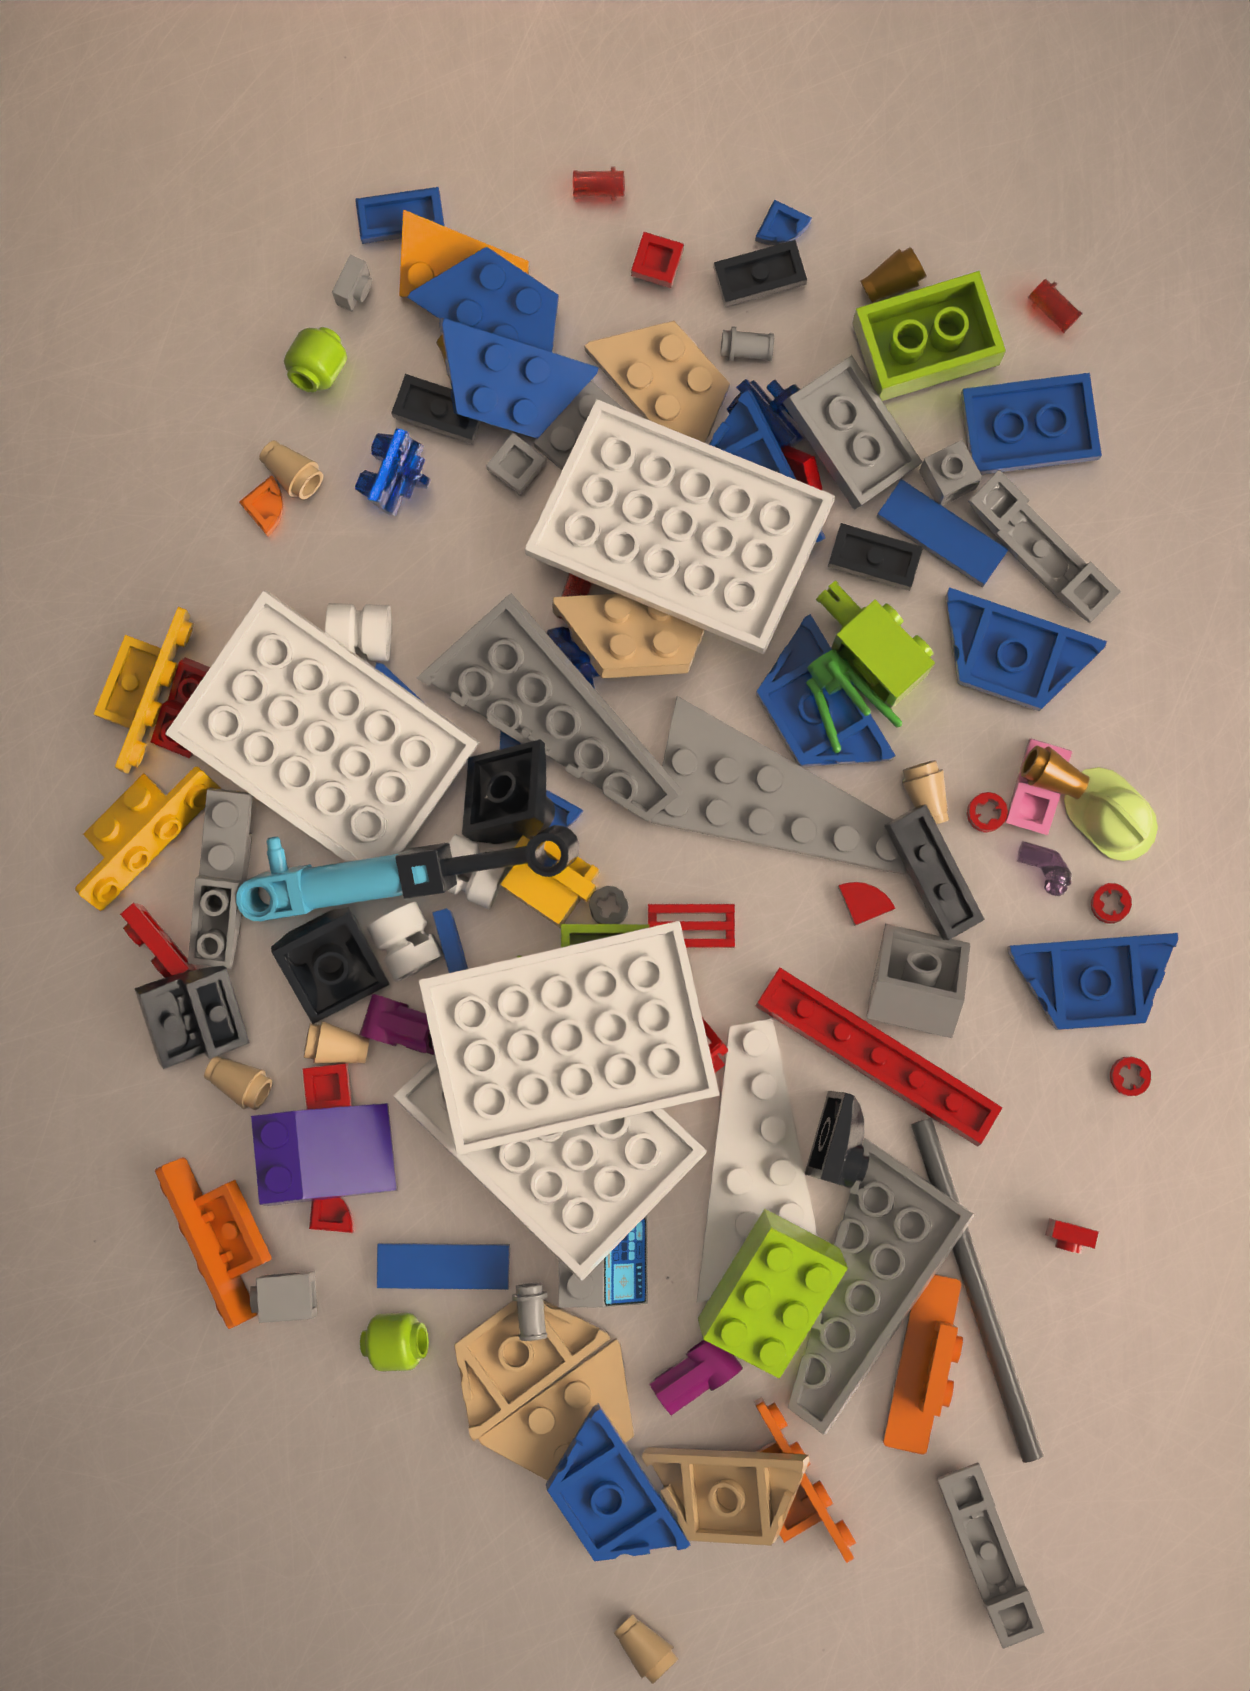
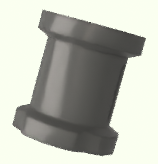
(603, 895)

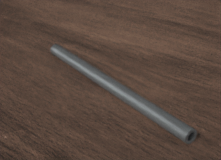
(981, 1302)

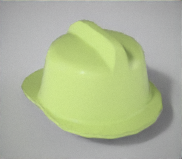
(1113, 816)

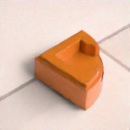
(265, 505)

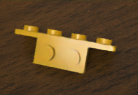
(136, 685)
(138, 830)

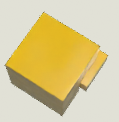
(555, 895)

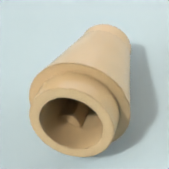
(292, 470)
(927, 786)
(334, 1045)
(240, 1082)
(646, 1649)

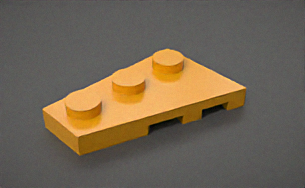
(433, 249)

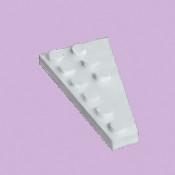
(754, 1154)

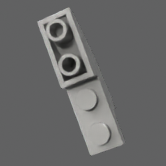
(221, 873)

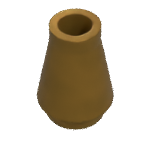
(894, 275)
(1052, 772)

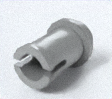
(747, 345)
(530, 1311)

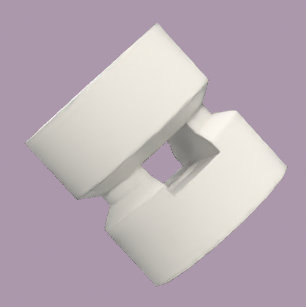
(362, 630)
(482, 885)
(405, 941)

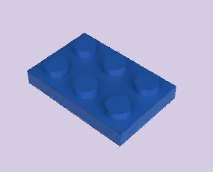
(1031, 423)

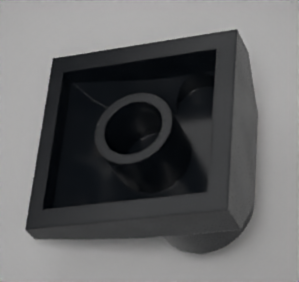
(507, 794)
(329, 963)
(837, 1146)

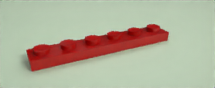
(879, 1057)

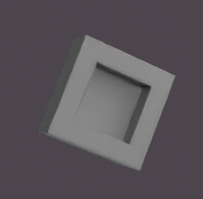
(352, 283)
(516, 463)

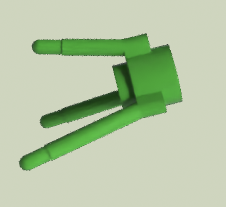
(833, 674)

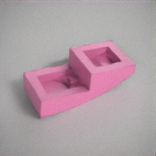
(1033, 806)

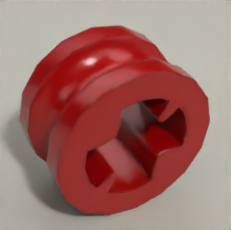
(981, 800)
(1124, 901)
(1143, 1072)

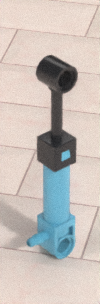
(410, 874)

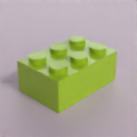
(928, 336)
(772, 1293)

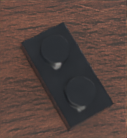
(760, 273)
(432, 408)
(875, 556)

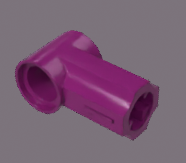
(397, 1024)
(701, 1370)

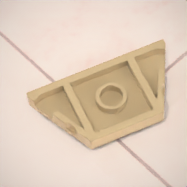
(664, 377)
(628, 636)
(505, 1372)
(546, 1424)
(728, 1493)

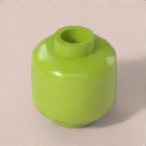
(315, 359)
(394, 1342)

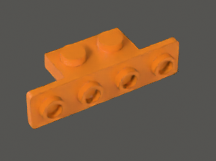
(219, 1235)
(924, 1367)
(810, 1499)

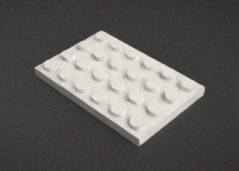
(680, 526)
(321, 735)
(568, 1038)
(572, 1186)

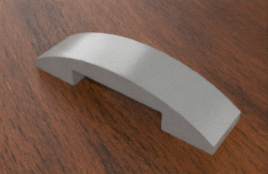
(1042, 549)
(990, 1555)

